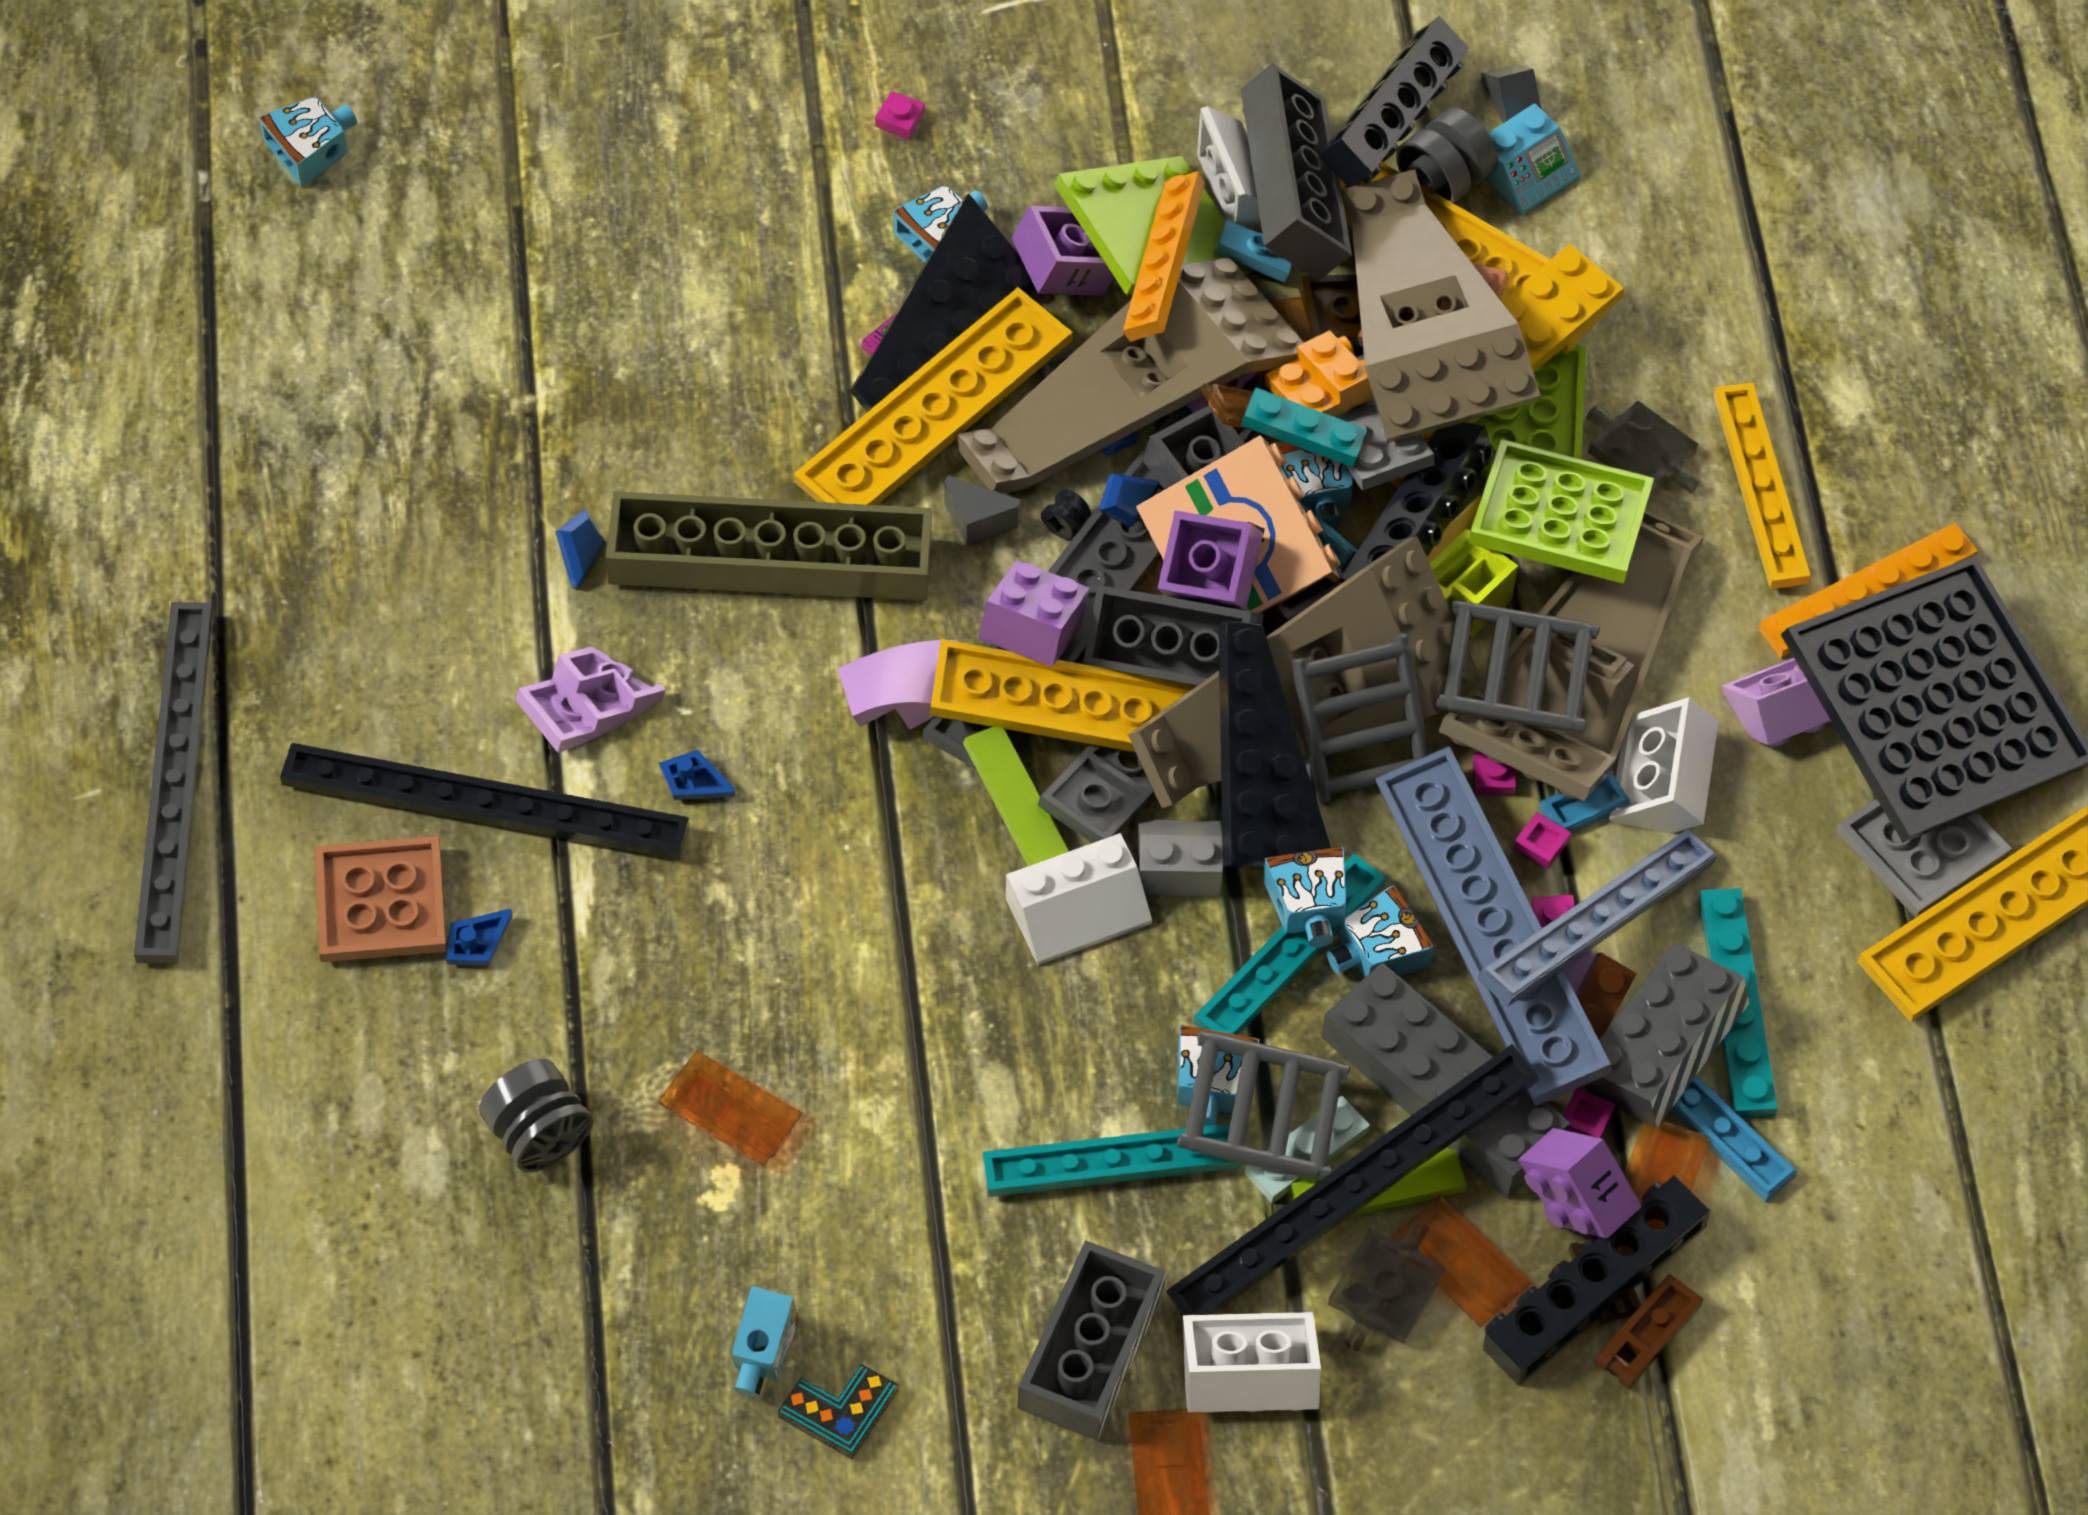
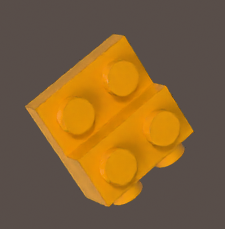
(1322, 376)

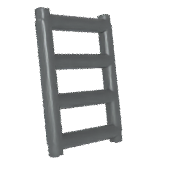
(1544, 627)
(1312, 709)
(1234, 1147)

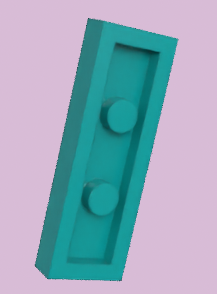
(1304, 427)

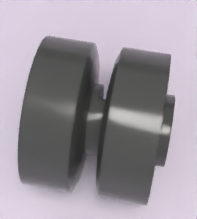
(1450, 154)

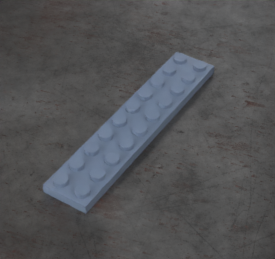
(1489, 918)

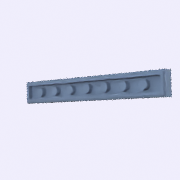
(1596, 918)

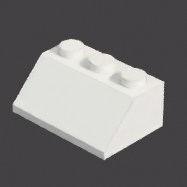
(1227, 165)
(1666, 767)
(1078, 899)
(1251, 1362)

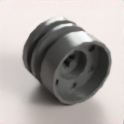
(535, 1115)

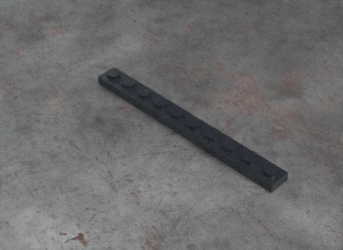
(485, 801)
(1354, 1184)

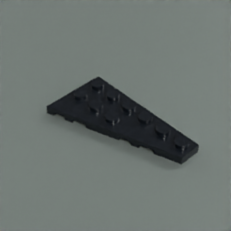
(954, 289)
(1264, 778)

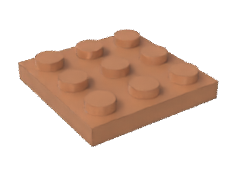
(380, 899)

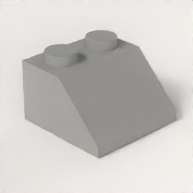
(1180, 857)

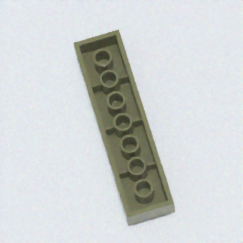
(769, 546)

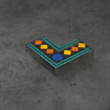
(840, 1421)

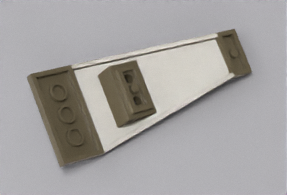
(1441, 362)
(1118, 386)
(1367, 610)
(1619, 660)

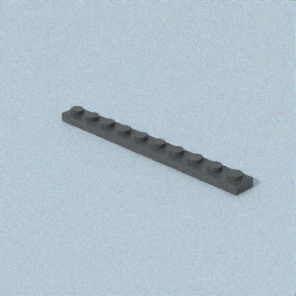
(174, 784)

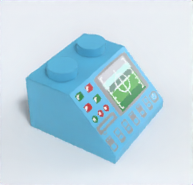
(1531, 159)

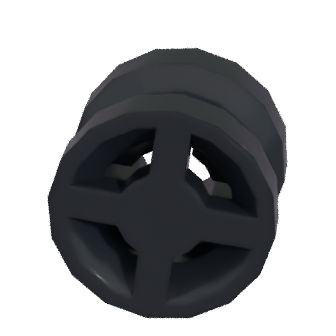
(1065, 513)

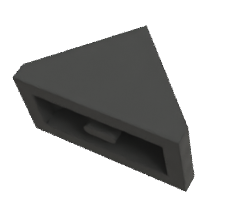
(1511, 89)
(980, 511)

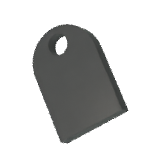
(1098, 793)

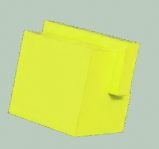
(1474, 576)

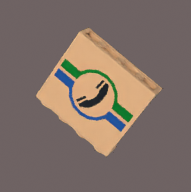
(1255, 490)

